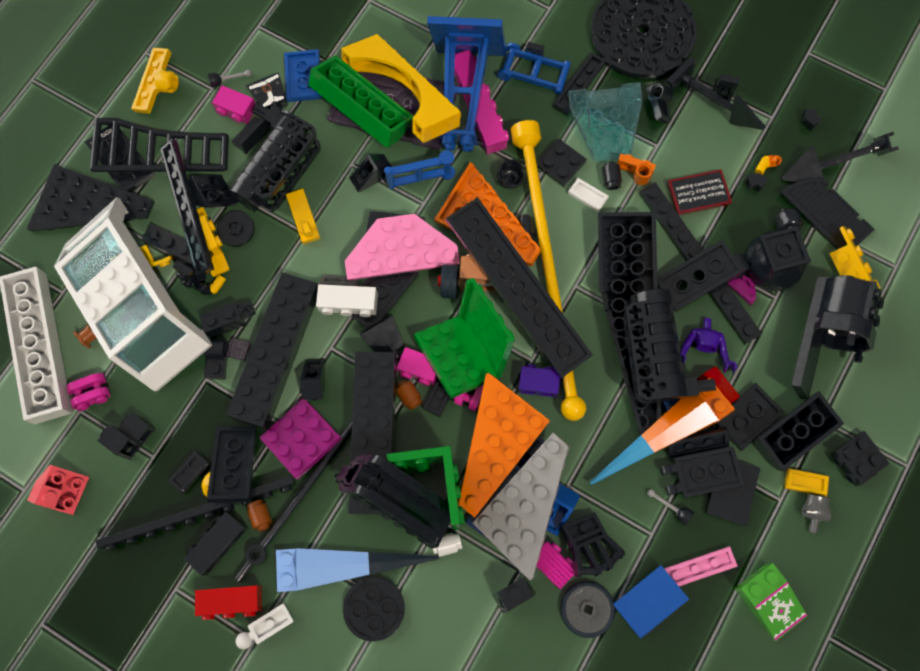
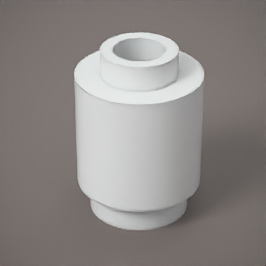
(449, 544)

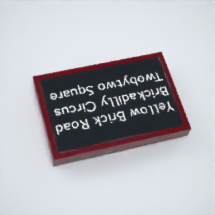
(699, 192)

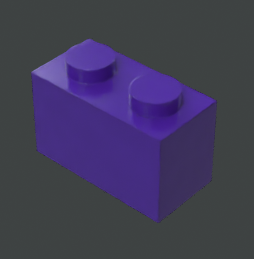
(538, 381)

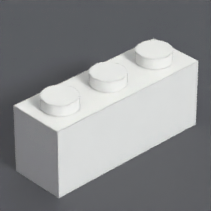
(347, 300)

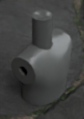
(817, 510)

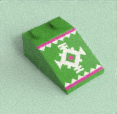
(771, 600)

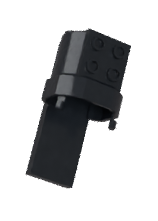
(840, 319)

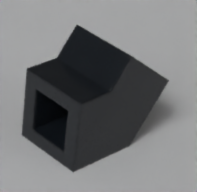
(810, 118)
(755, 181)

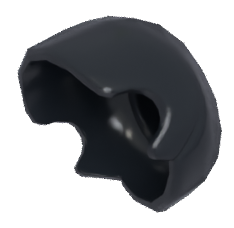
(510, 174)

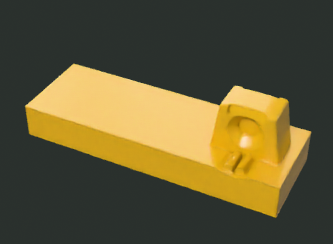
(303, 216)

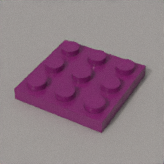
(300, 438)

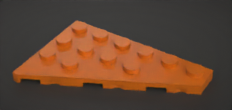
(474, 185)
(501, 437)

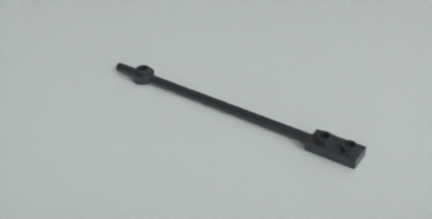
(251, 560)

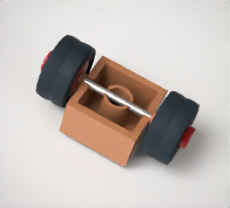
(449, 278)

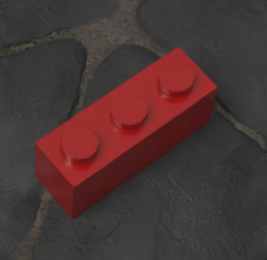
(228, 602)

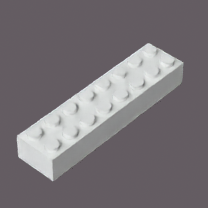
(35, 346)

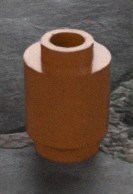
(408, 394)
(259, 515)

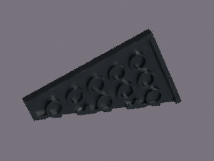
(75, 199)

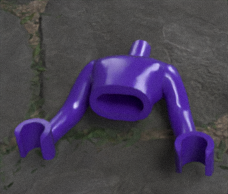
(708, 341)

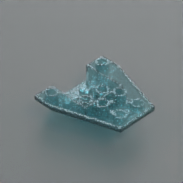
(607, 119)

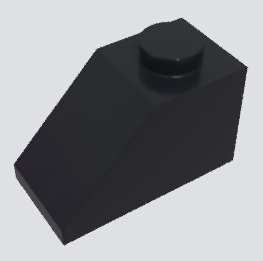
(370, 171)
(313, 379)

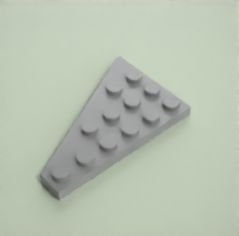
(522, 510)

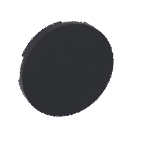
(373, 609)

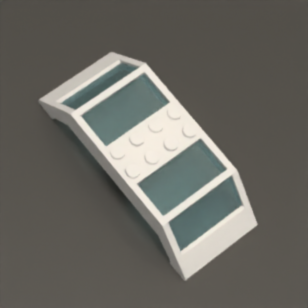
(127, 301)

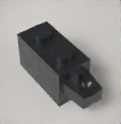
(226, 318)

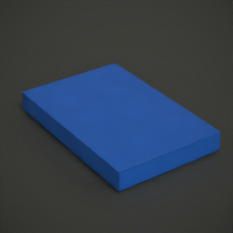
(297, 75)
(650, 601)

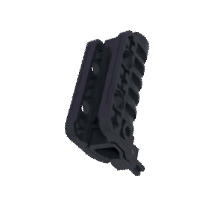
(275, 160)
(397, 497)

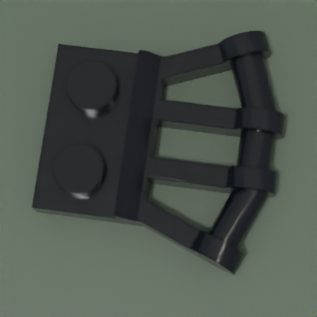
(589, 531)

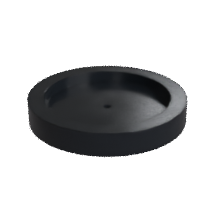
(239, 236)

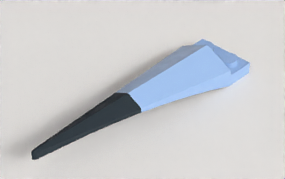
(313, 567)

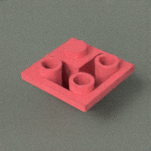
(58, 489)

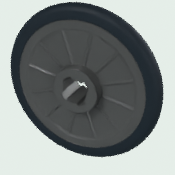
(601, 614)

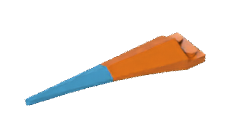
(679, 422)

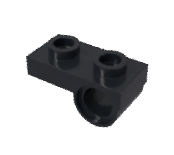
(659, 97)
(187, 275)

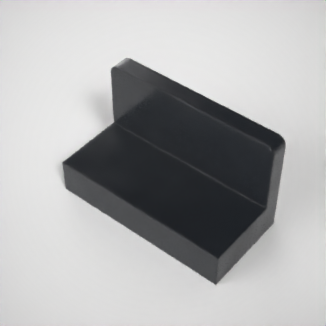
(250, 135)

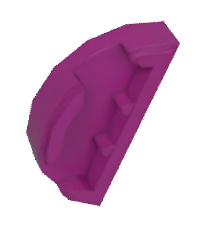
(744, 288)

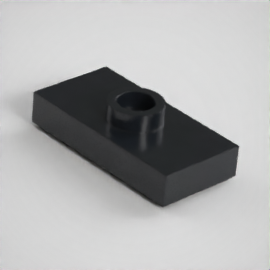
(189, 472)

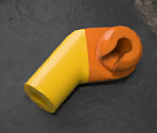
(767, 162)

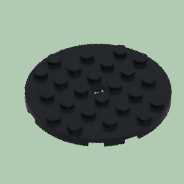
(645, 55)

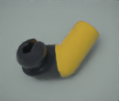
(213, 288)

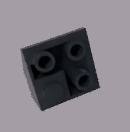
(211, 191)

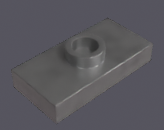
(337, 280)

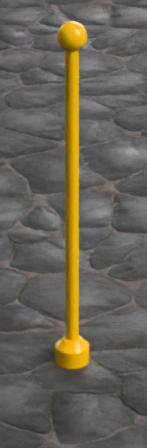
(526, 136)

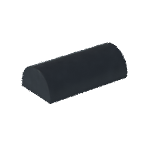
(798, 432)

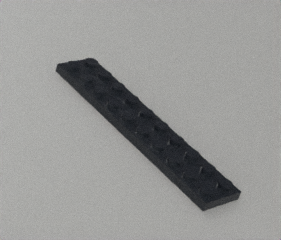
(519, 287)

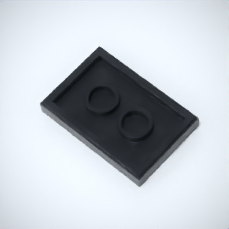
(752, 415)
(735, 503)

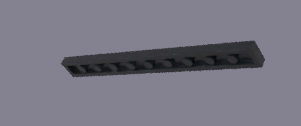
(688, 248)
(189, 516)

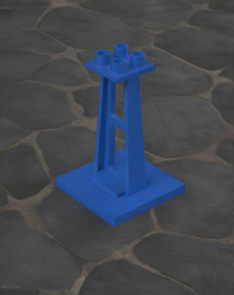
(458, 35)

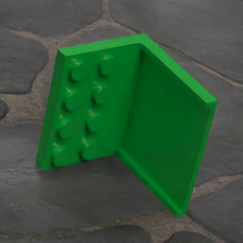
(469, 344)
(433, 458)

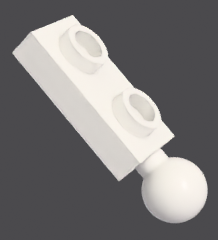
(265, 627)

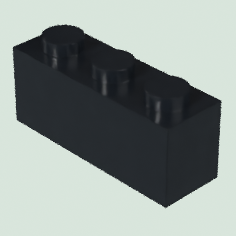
(215, 543)

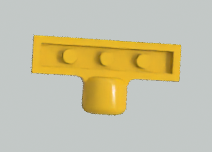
(155, 81)

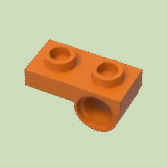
(633, 165)

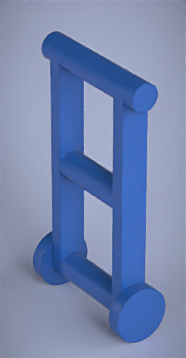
(514, 50)
(447, 172)

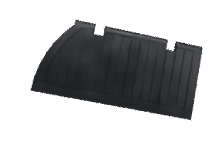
(826, 211)

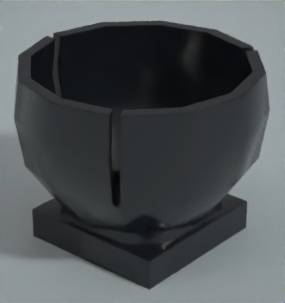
(777, 259)

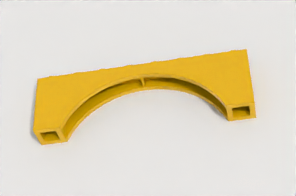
(435, 112)

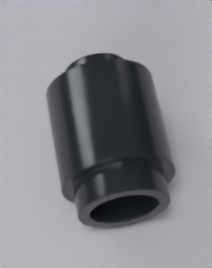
(612, 176)
(528, 224)

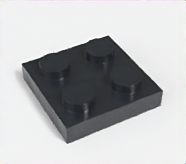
(561, 162)

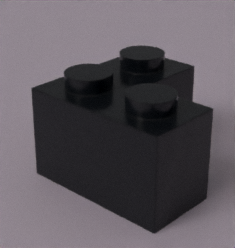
(128, 437)

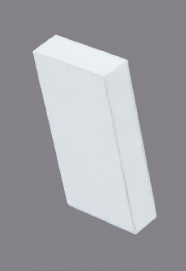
(588, 195)

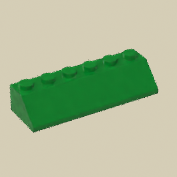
(360, 100)

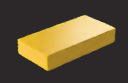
(806, 482)

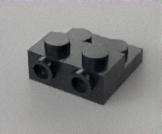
(859, 459)

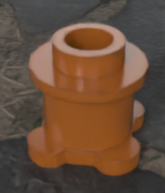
(85, 336)

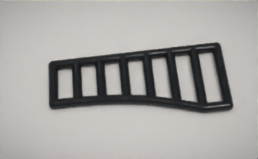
(153, 132)

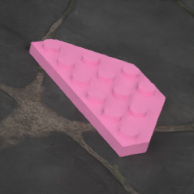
(398, 247)

